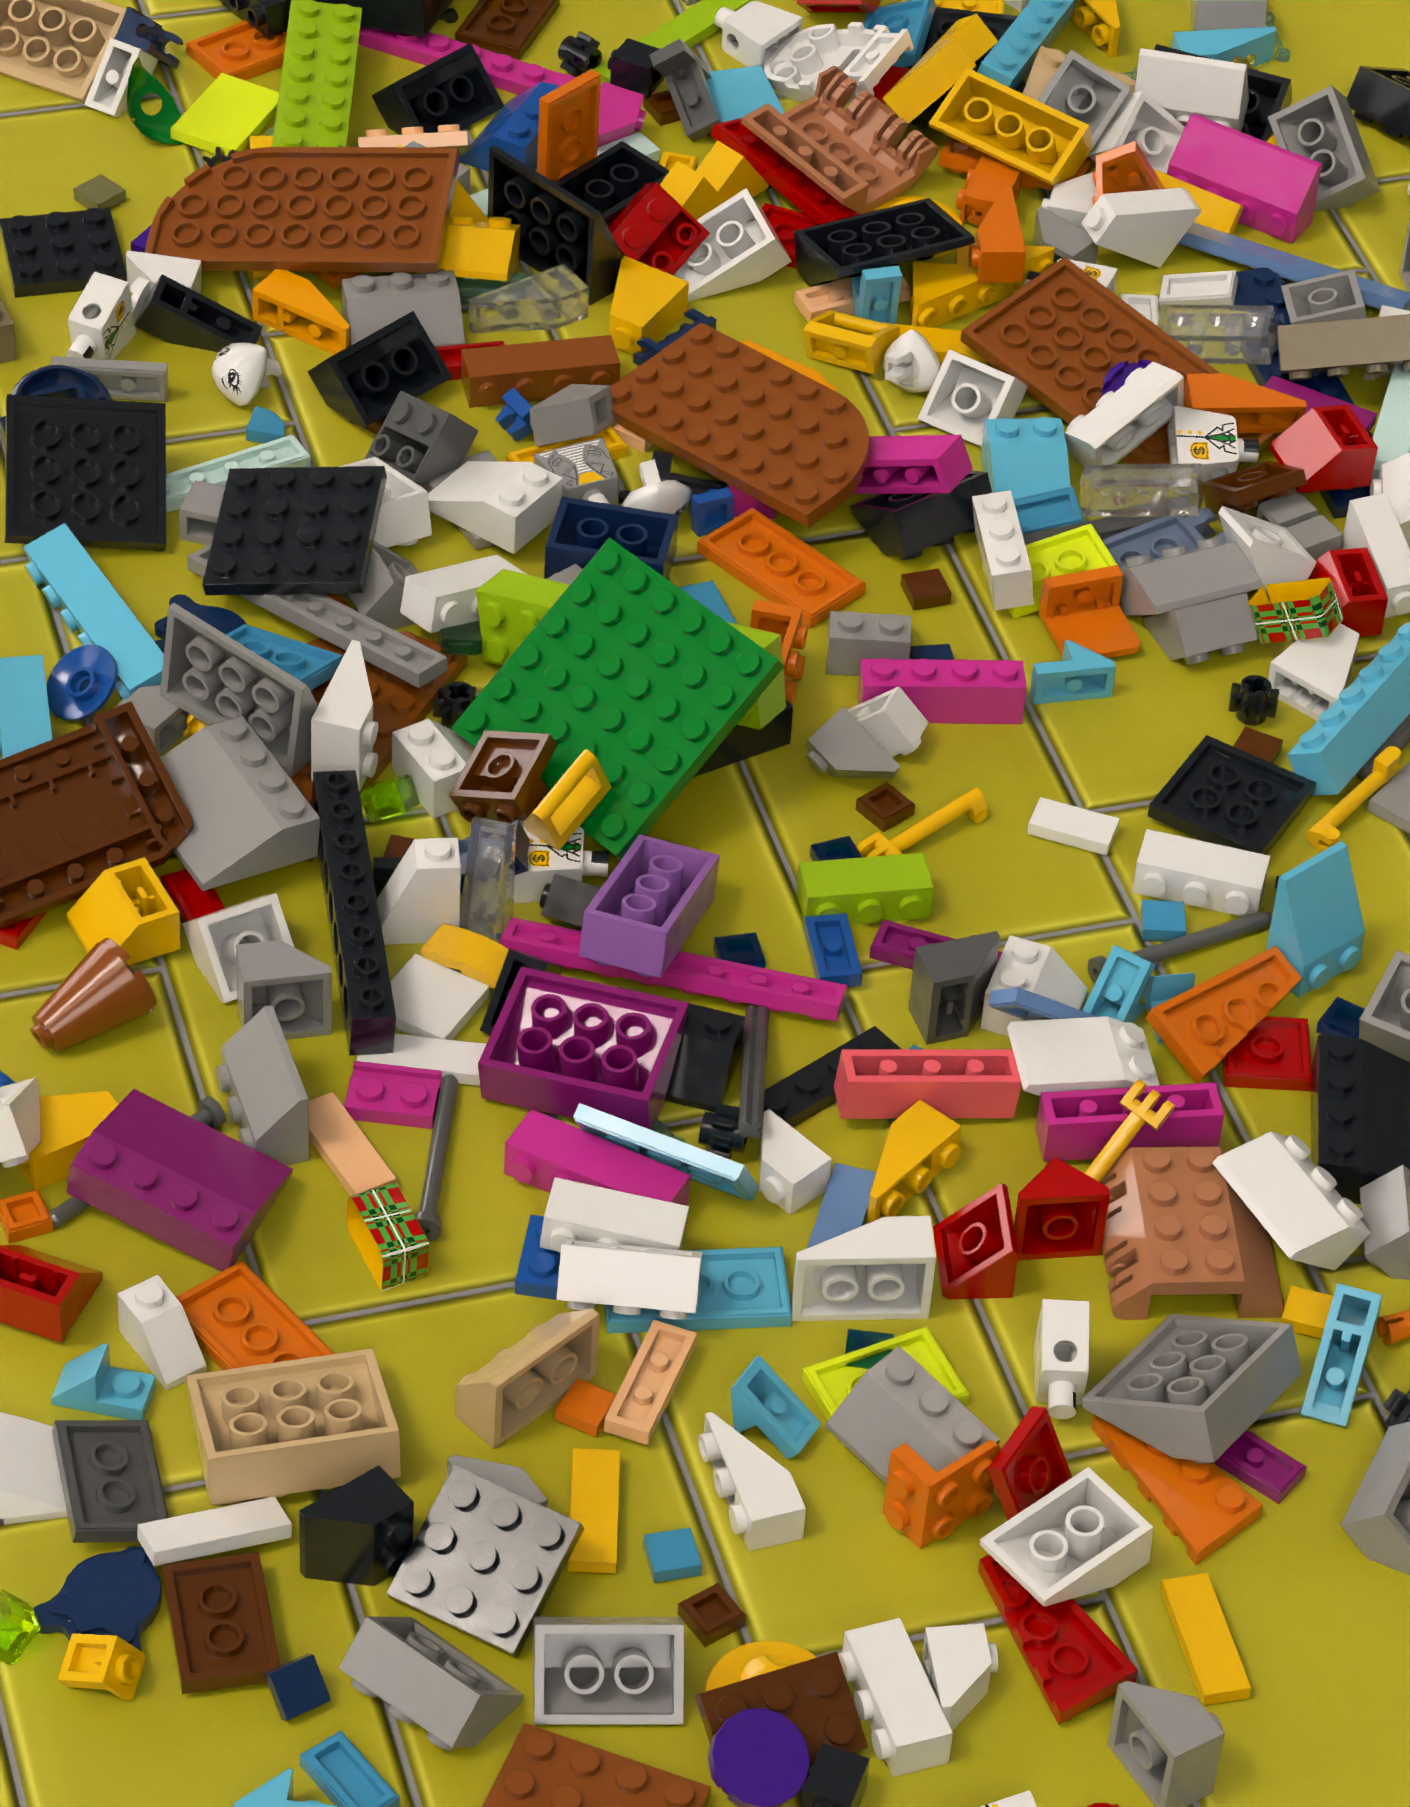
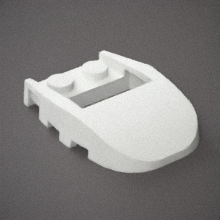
(803, 56)

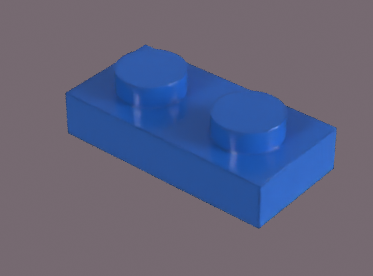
(832, 949)
(538, 1266)

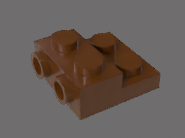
(1252, 486)
(504, 776)

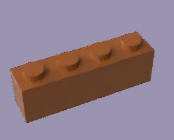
(537, 368)

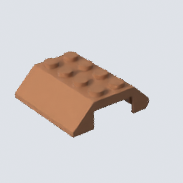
(846, 150)
(1183, 1232)

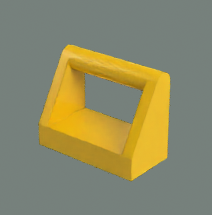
(845, 347)
(569, 801)

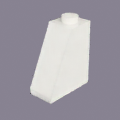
(1142, 222)
(1375, 526)
(1315, 671)
(422, 892)

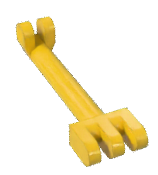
(969, 803)
(1324, 832)
(1139, 1115)

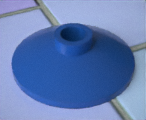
(81, 682)

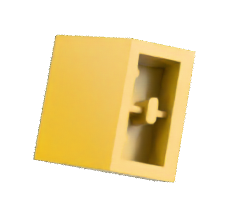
(129, 908)

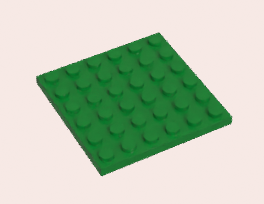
(633, 679)

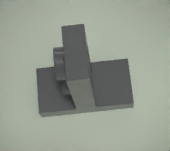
(688, 87)

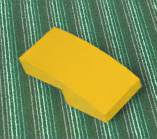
(466, 951)

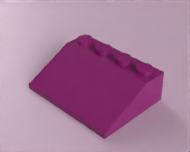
(582, 1044)
(177, 1179)

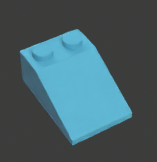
(1025, 455)
(1318, 918)

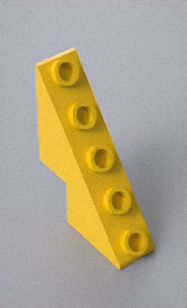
(940, 67)
(714, 182)
(952, 290)

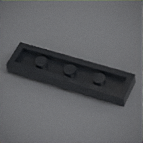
(813, 1086)

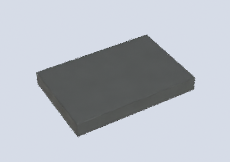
(108, 1478)

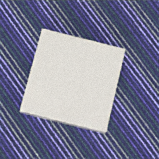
(434, 999)

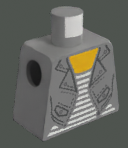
(585, 470)

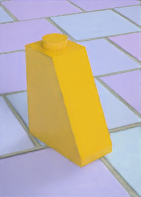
(645, 304)
(64, 1129)

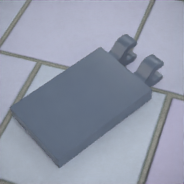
(1162, 534)

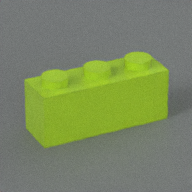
(867, 888)

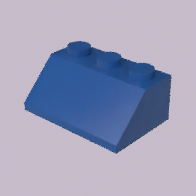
(511, 130)

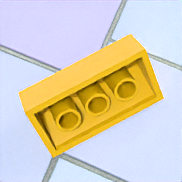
(1013, 128)
(481, 248)

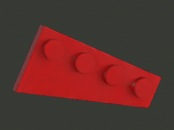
(1060, 1644)

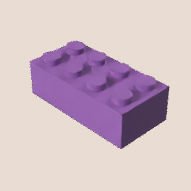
(649, 906)

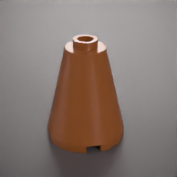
(93, 999)

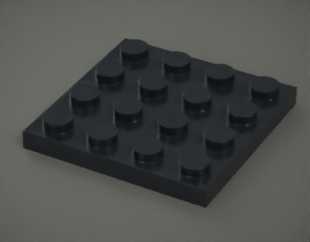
(86, 467)
(295, 530)

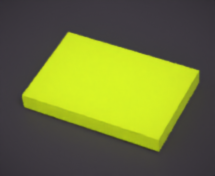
(226, 115)
(1060, 555)
(833, 1380)

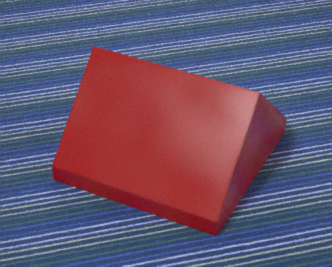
(1061, 1214)
(978, 1248)

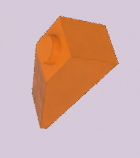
(999, 242)
(1252, 405)

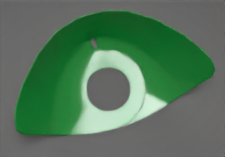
(153, 126)

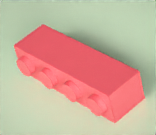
(949, 1080)

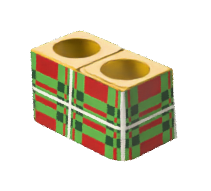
(1296, 610)
(388, 1236)

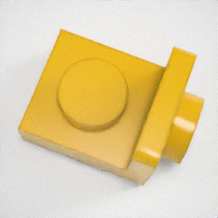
(103, 1664)

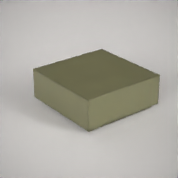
(99, 193)

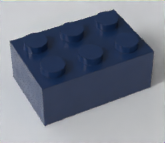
(585, 526)

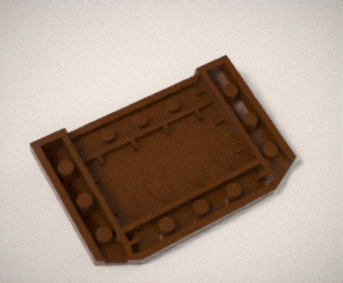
(81, 810)

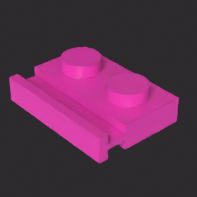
(393, 1094)

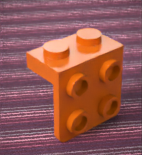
(1124, 171)
(1088, 612)
(788, 623)
(933, 1503)

